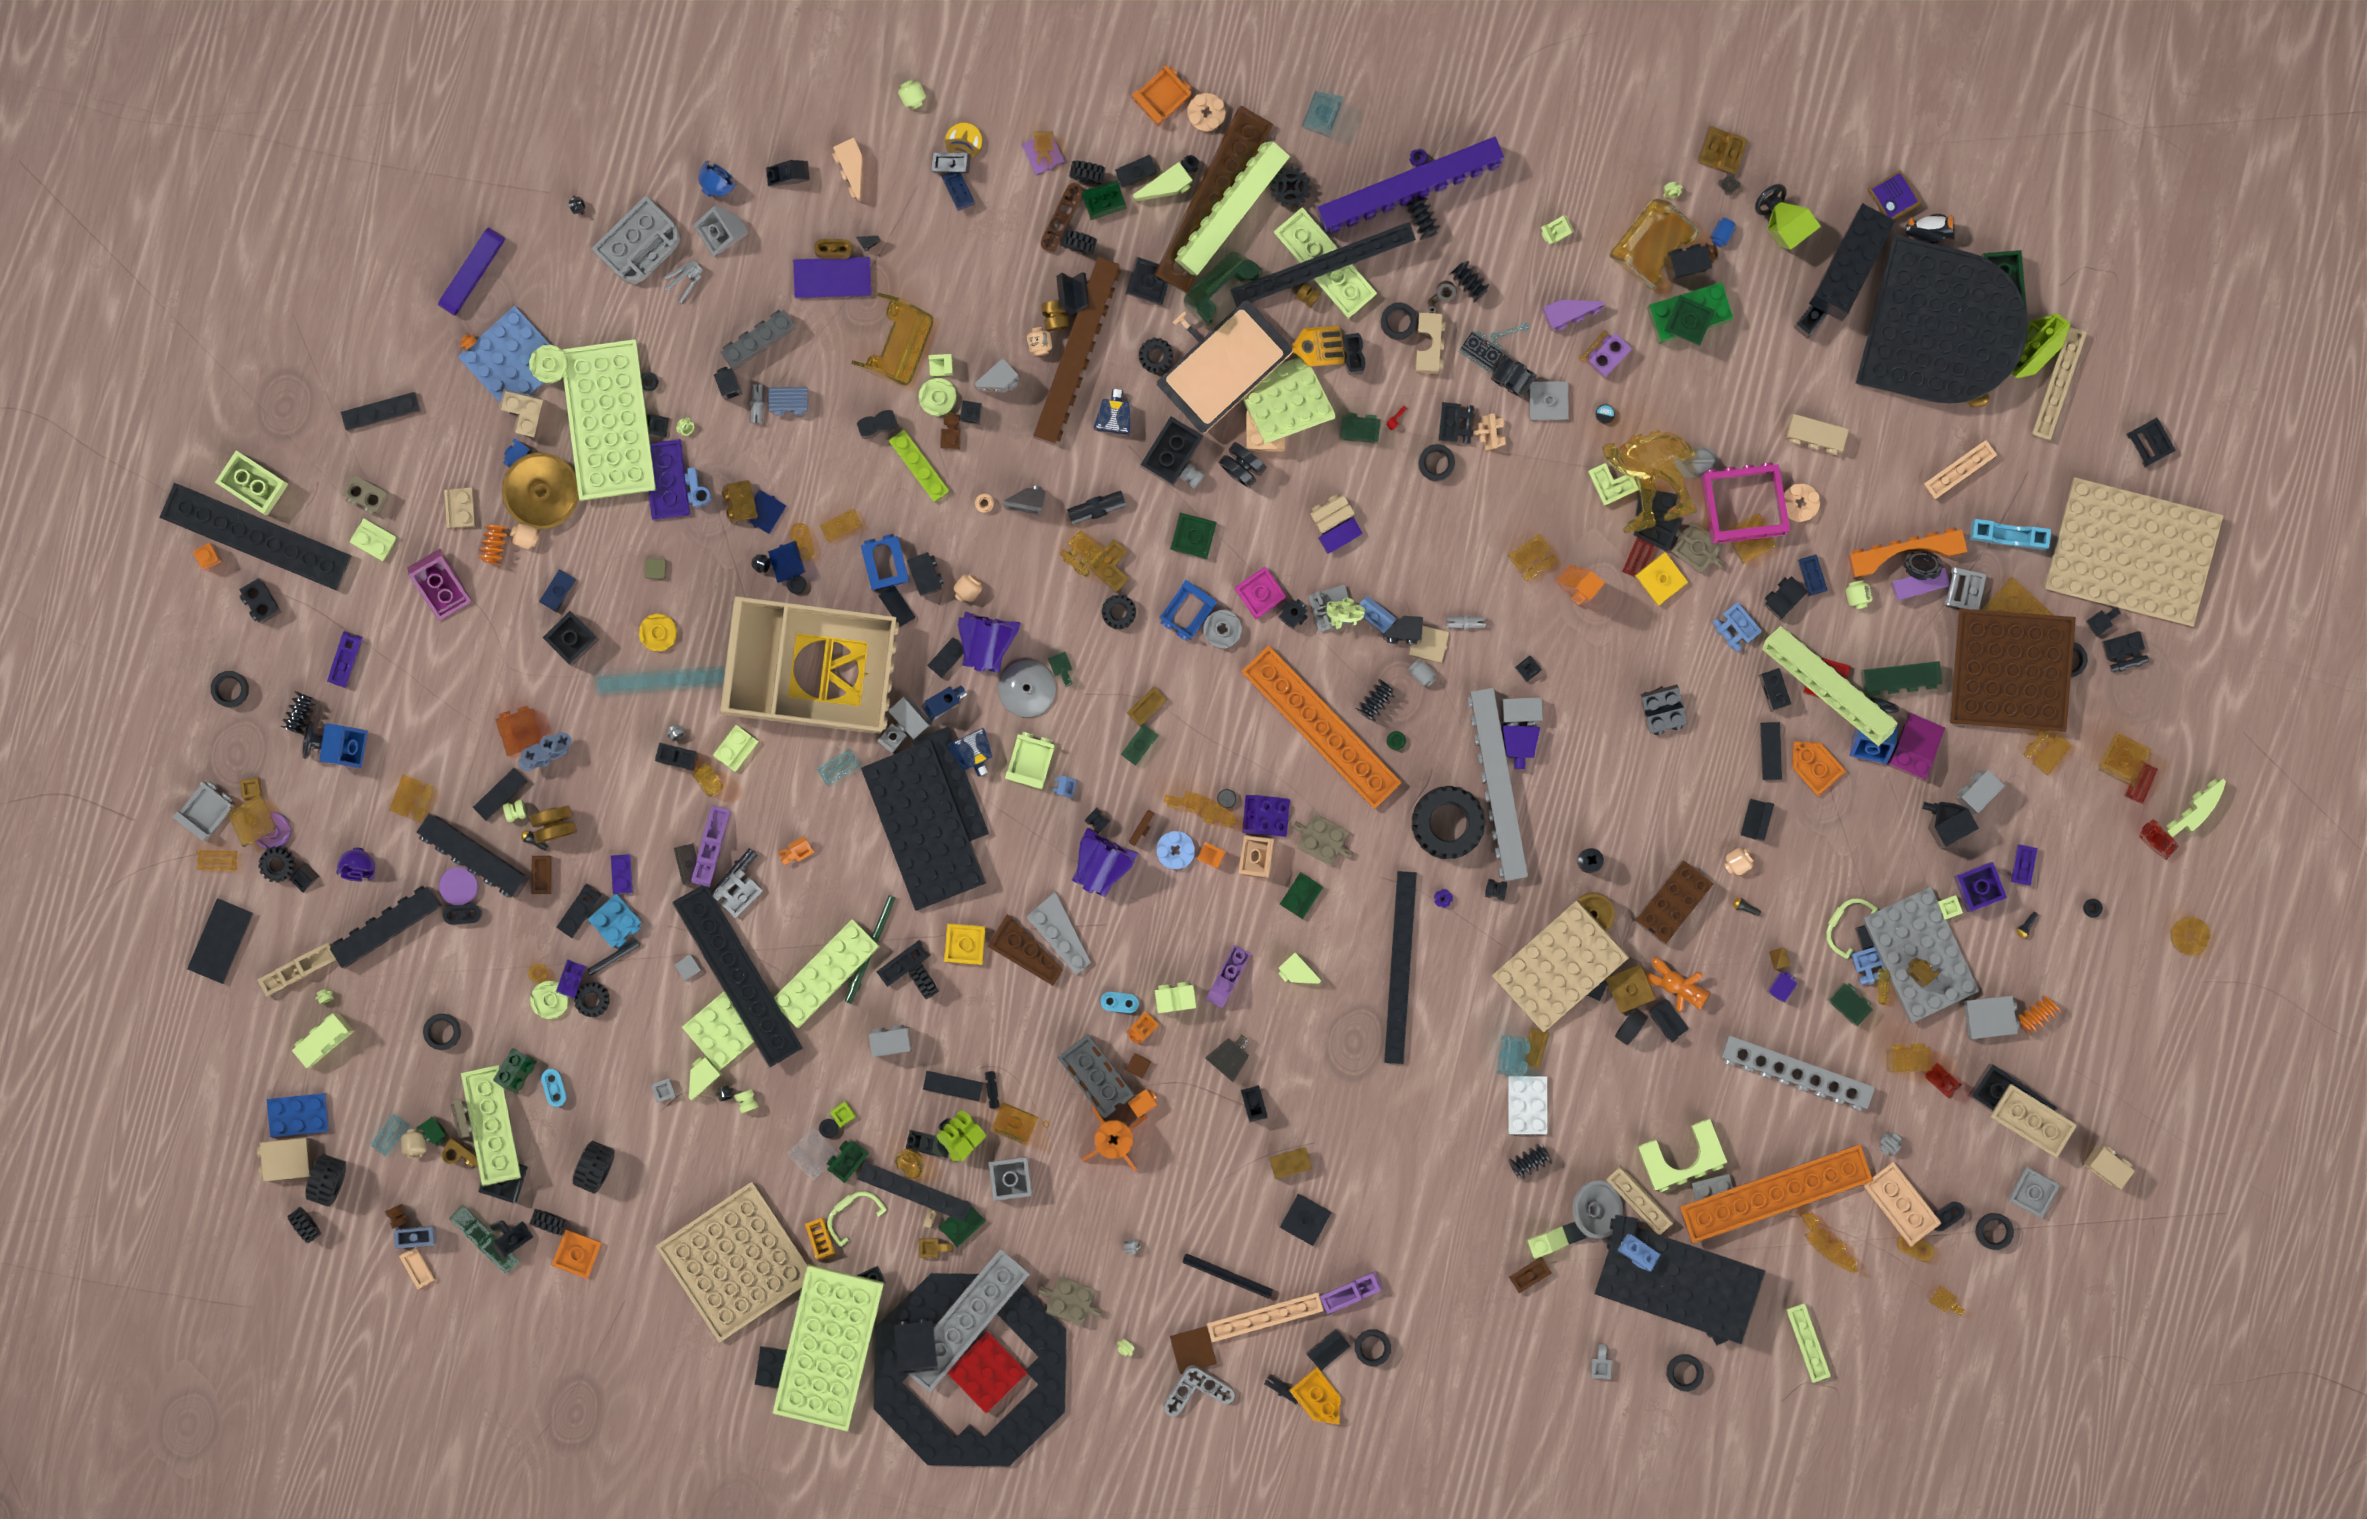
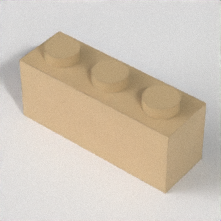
(1816, 434)

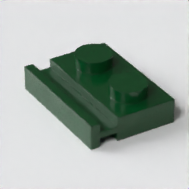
(1301, 895)
(958, 1230)

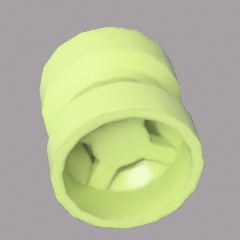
(515, 811)
(746, 1101)

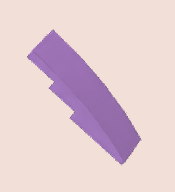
(710, 846)

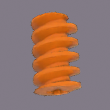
(493, 544)
(2038, 1014)

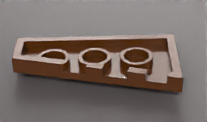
(1021, 949)

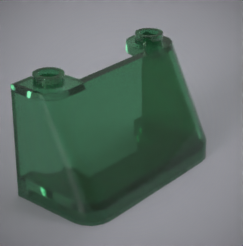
(1198, 298)

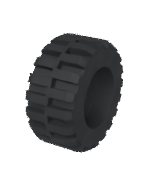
(1474, 822)

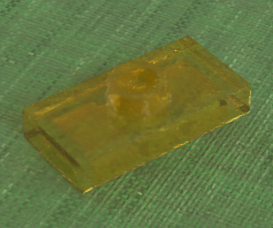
(840, 525)

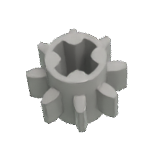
(1890, 1143)

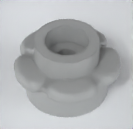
(676, 732)
(1131, 1246)

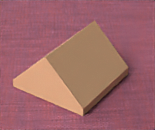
(1256, 856)

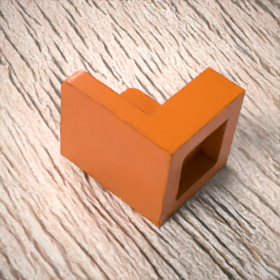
(1211, 855)

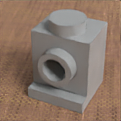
(889, 744)

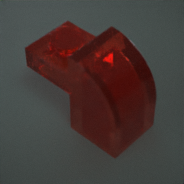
(2158, 840)

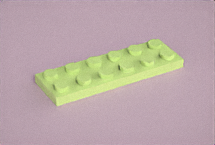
(1306, 241)
(825, 973)
(490, 1126)

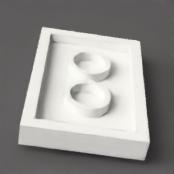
(1527, 1105)

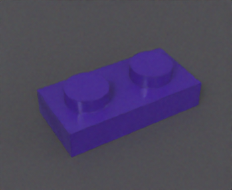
(2024, 865)
(621, 874)

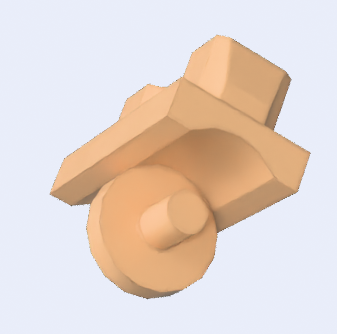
(1488, 432)

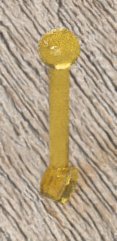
(1582, 358)

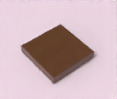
(1193, 1348)

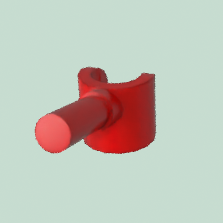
(1392, 423)

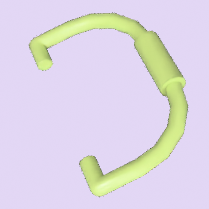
(1835, 918)
(842, 1204)

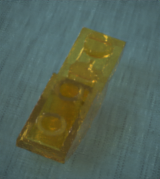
(1210, 810)
(1831, 1250)

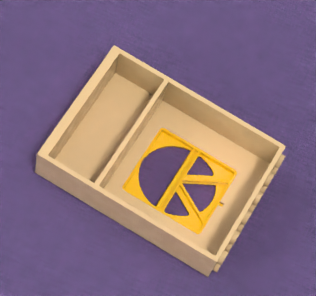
(762, 658)

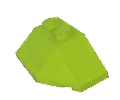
(2043, 341)

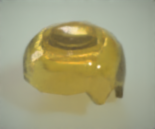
(910, 1162)

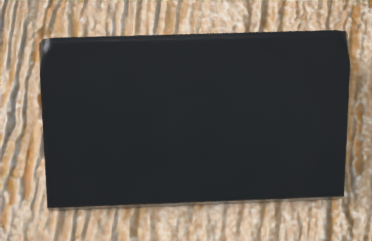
(897, 606)

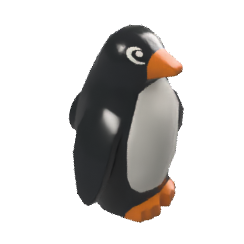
(1932, 228)

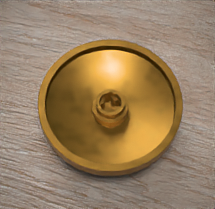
(540, 490)

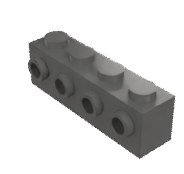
(758, 340)

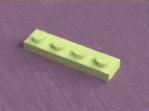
(1808, 1342)

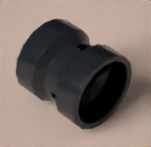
(1097, 820)
(1500, 891)

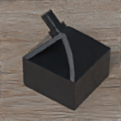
(1949, 822)

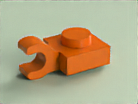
(798, 849)

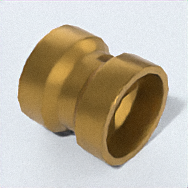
(1308, 295)

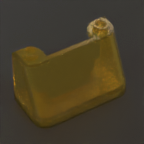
(1650, 238)

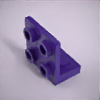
(1266, 815)

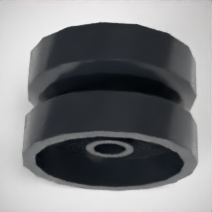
(1244, 462)

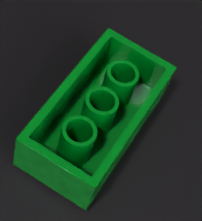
(1710, 296)

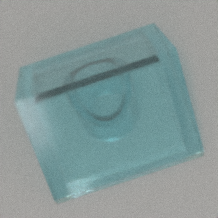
(1322, 113)

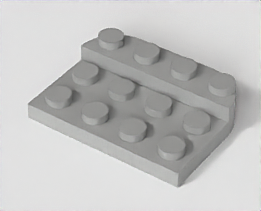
(638, 242)

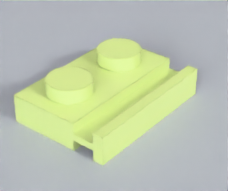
(373, 540)
(735, 748)

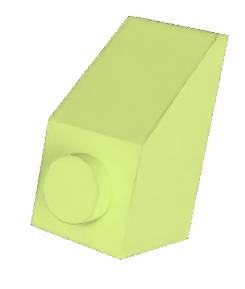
(1297, 971)
(702, 1076)
(1547, 1242)

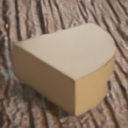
(930, 1218)

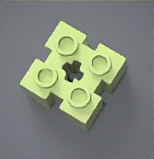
(1175, 998)

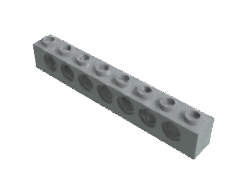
(1863, 1091)

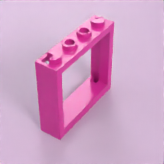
(1749, 533)

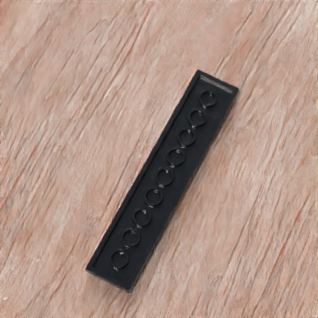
(255, 536)
(737, 975)

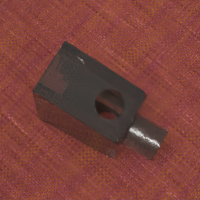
(1229, 1057)

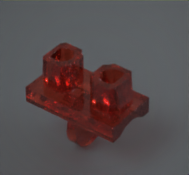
(1943, 1080)

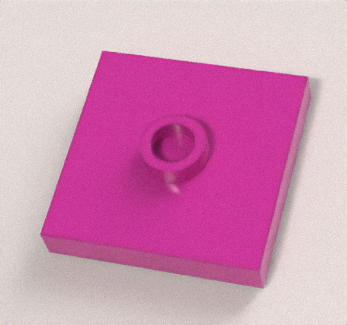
(1260, 593)

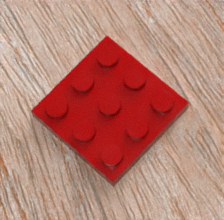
(986, 1372)

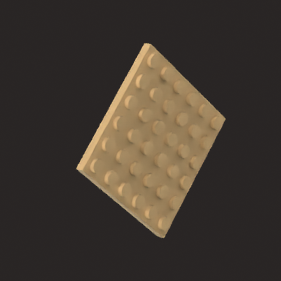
(735, 1261)

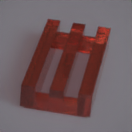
(1631, 573)
(2134, 797)

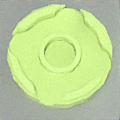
(548, 364)
(937, 397)
(547, 1002)

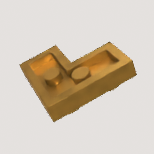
(1107, 569)

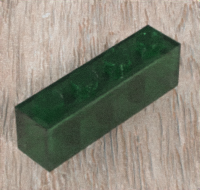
(1901, 677)

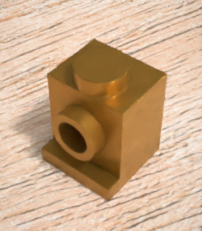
(1921, 972)

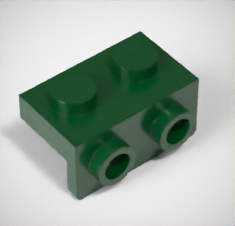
(1104, 200)
(514, 1071)
(847, 1160)

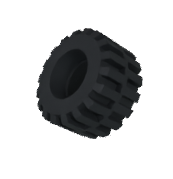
(593, 1167)
(325, 1180)

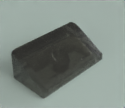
(686, 862)

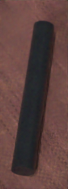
(613, 957)

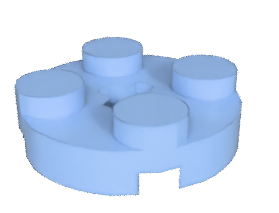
(1173, 839)

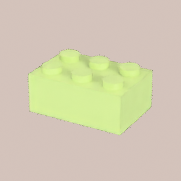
(251, 483)

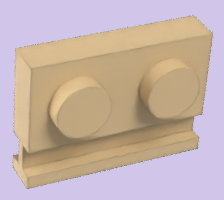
(459, 508)

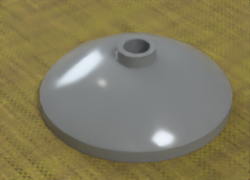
(1033, 701)
(1604, 1205)

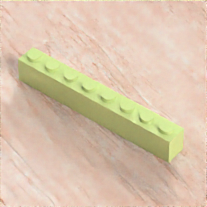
(1231, 208)
(1829, 686)

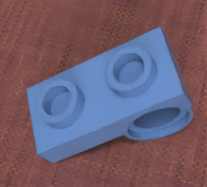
(692, 480)
(1638, 1252)

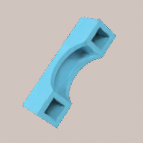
(2009, 535)

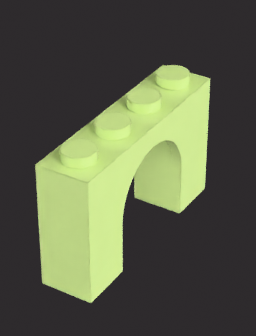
(1709, 1156)

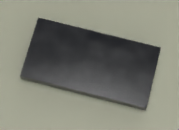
(220, 941)

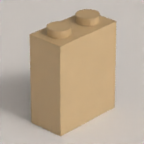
(285, 1159)

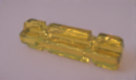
(1883, 986)

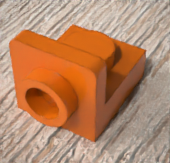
(1142, 1028)

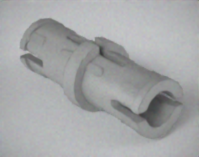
(756, 403)
(1465, 622)

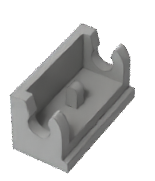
(910, 717)

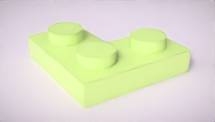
(1609, 489)

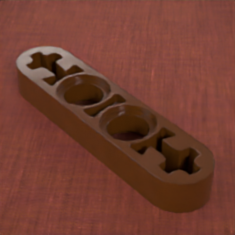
(1063, 218)

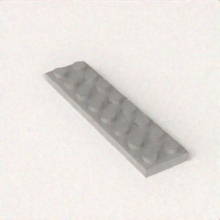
(972, 1314)

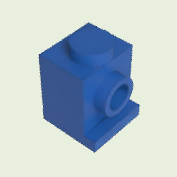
(515, 452)

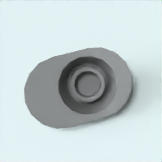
(1695, 467)

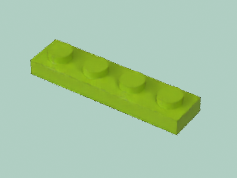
(918, 466)

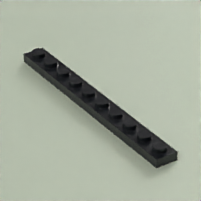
(1324, 264)
(1400, 967)

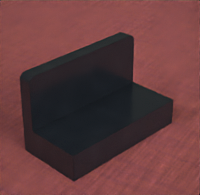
(1072, 292)
(1757, 819)
(1668, 1020)
(1328, 1349)

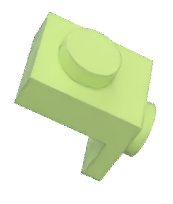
(1557, 230)

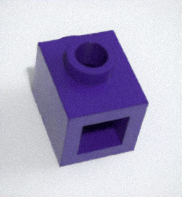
(1782, 986)

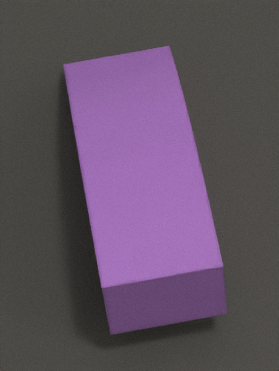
(1912, 587)
(1351, 1292)

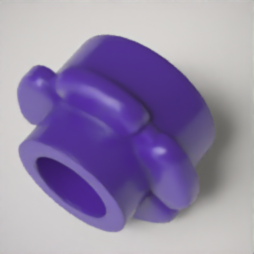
(1422, 154)
(1443, 893)

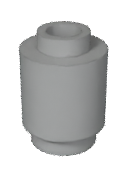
(1422, 673)

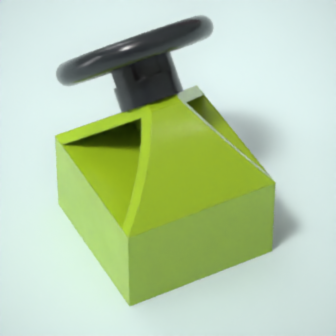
(1788, 222)

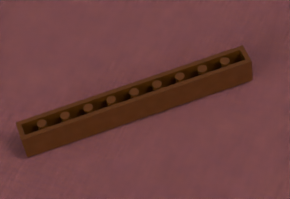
(1076, 352)

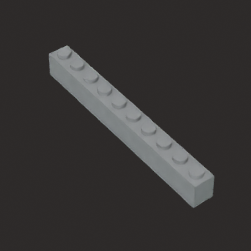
(1498, 784)

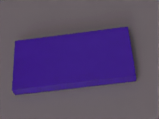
(832, 277)
(671, 491)

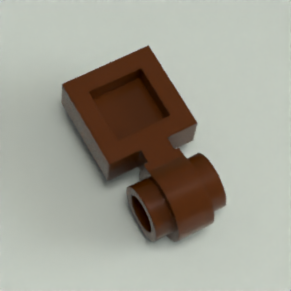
(950, 437)

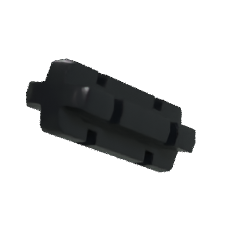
(992, 1090)

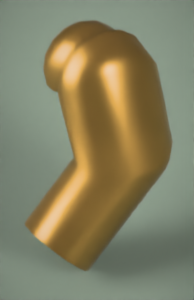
(1979, 402)

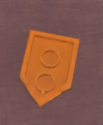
(1815, 765)

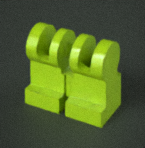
(961, 1136)

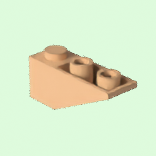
(852, 163)

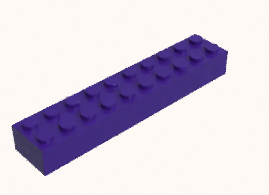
(1410, 185)

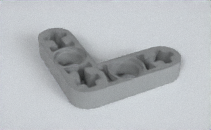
(1192, 1384)

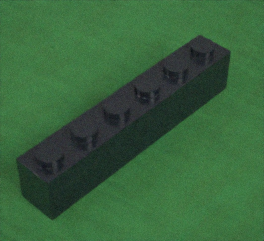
(385, 927)

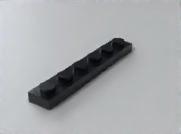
(914, 1191)

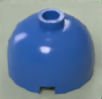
(715, 180)

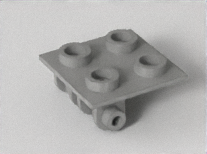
(1319, 605)

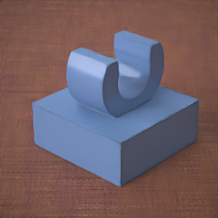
(1066, 786)

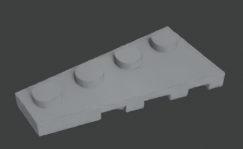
(1058, 931)

